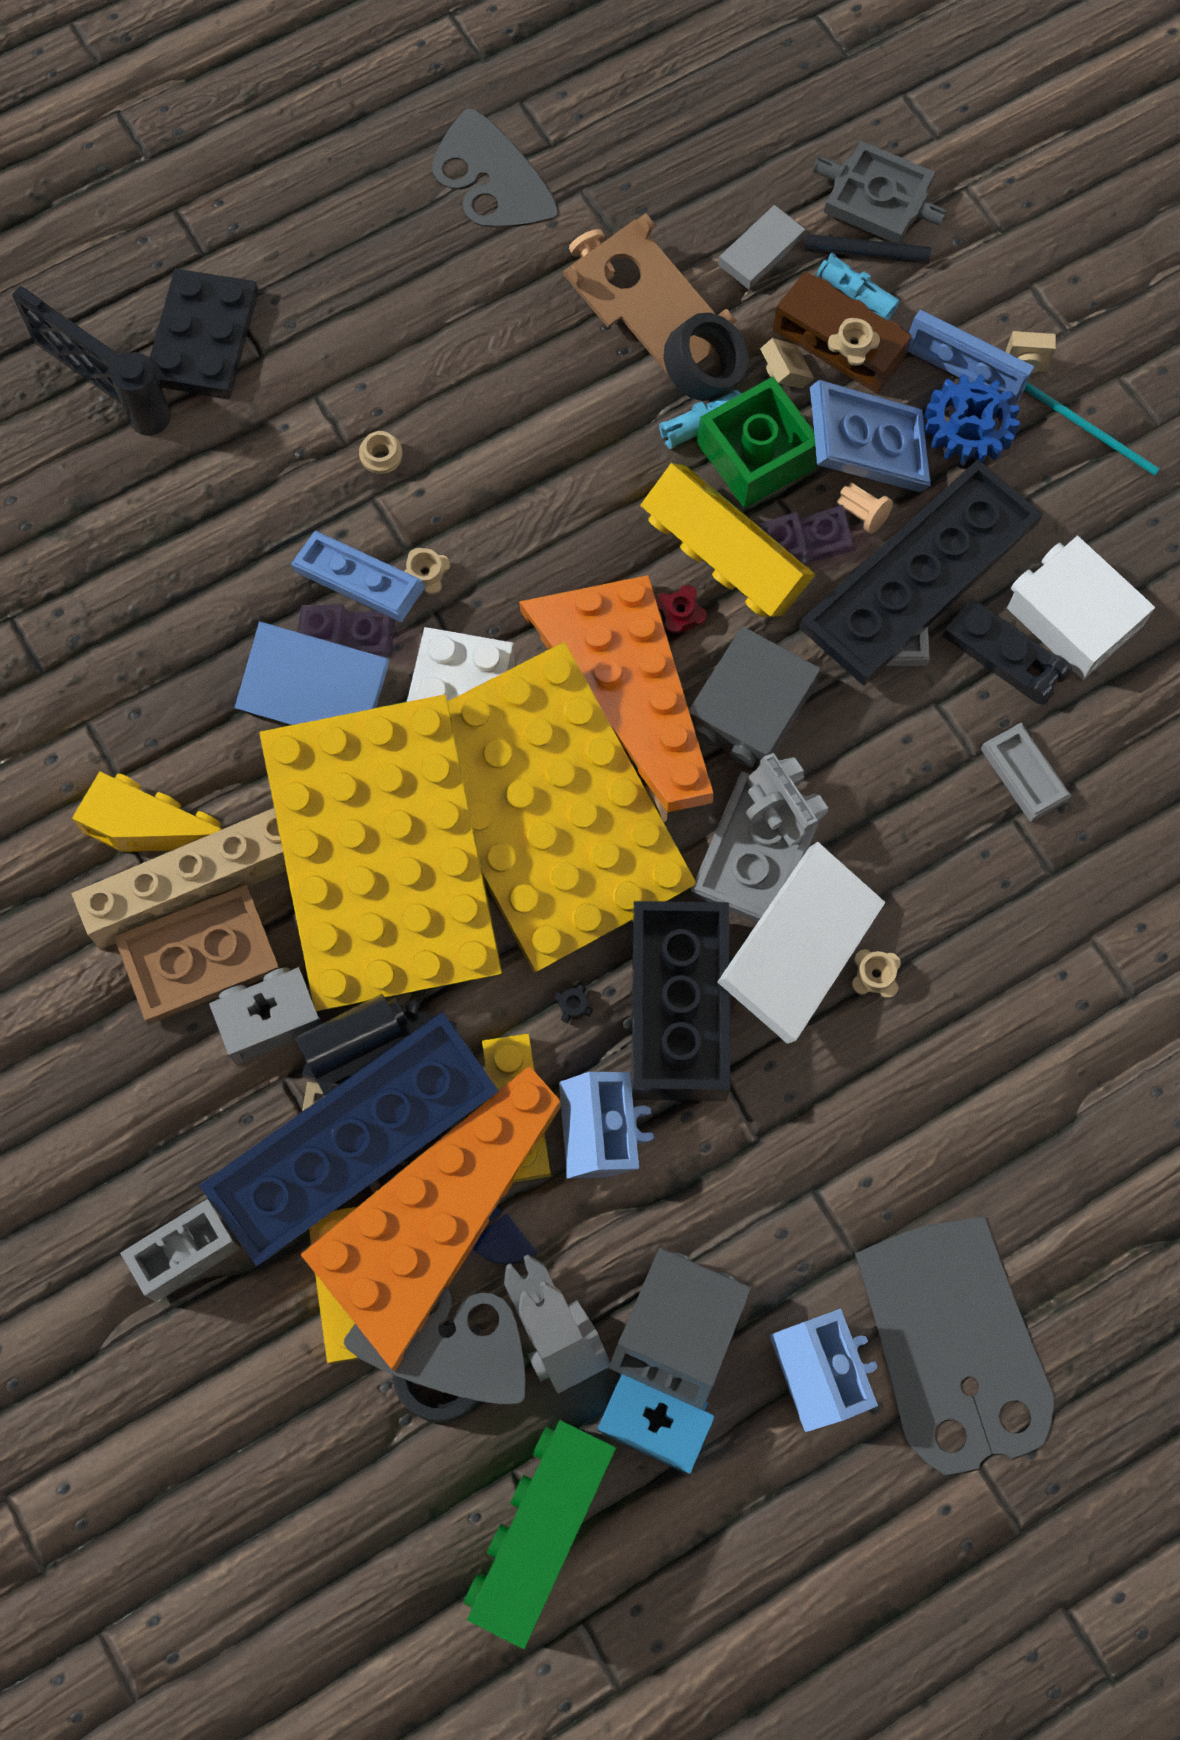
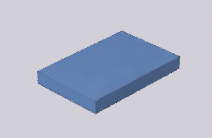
(869, 436)
(307, 677)

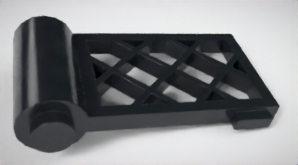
(125, 378)
(351, 1043)

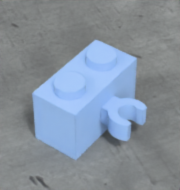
(600, 1125)
(824, 1370)

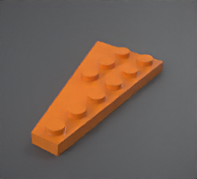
(632, 673)
(417, 1230)

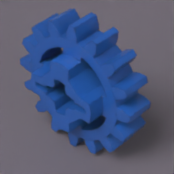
(971, 420)

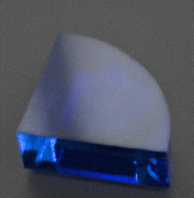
(503, 1243)

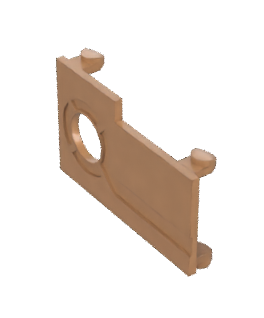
(652, 306)

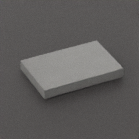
(746, 859)

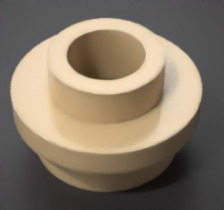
(380, 442)

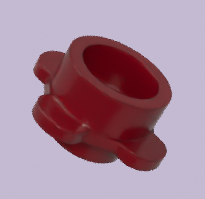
(681, 621)

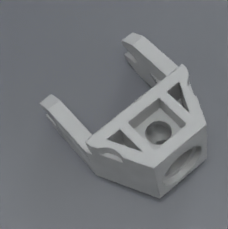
(560, 1332)

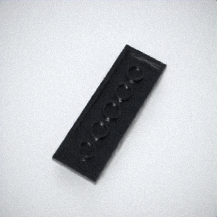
(920, 572)

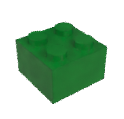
(758, 442)

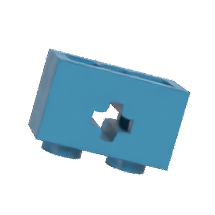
(672, 1446)

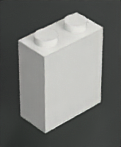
(1079, 606)

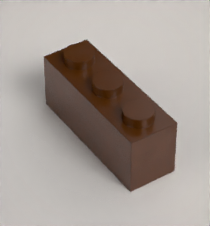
(816, 311)

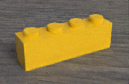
(727, 541)

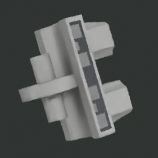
(780, 801)

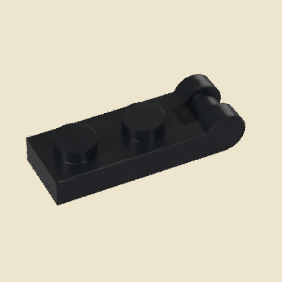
(1006, 651)

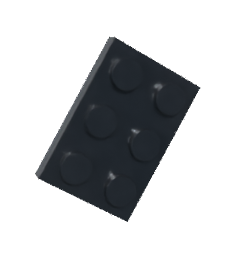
(203, 332)

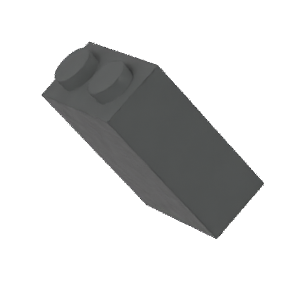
(752, 698)
(680, 1328)

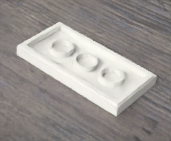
(801, 943)

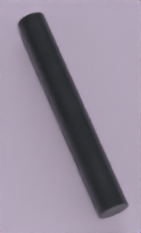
(868, 248)

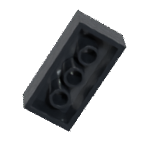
(677, 1003)

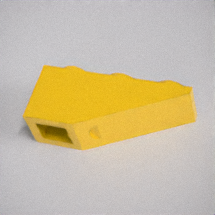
(135, 821)

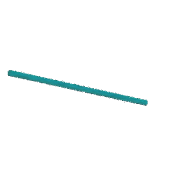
(1087, 426)

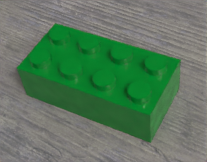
(540, 1535)

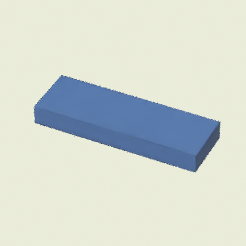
(966, 354)
(358, 576)

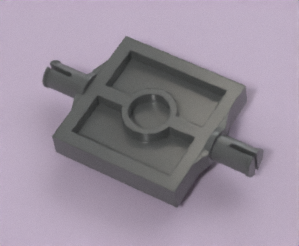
(879, 192)

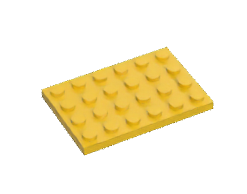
(558, 809)
(380, 852)

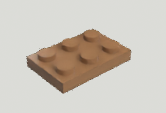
(196, 954)

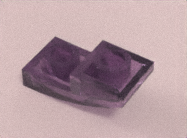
(813, 536)
(358, 630)

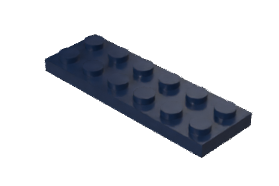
(348, 1138)

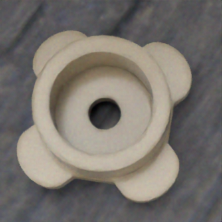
(856, 330)
(436, 564)
(885, 963)

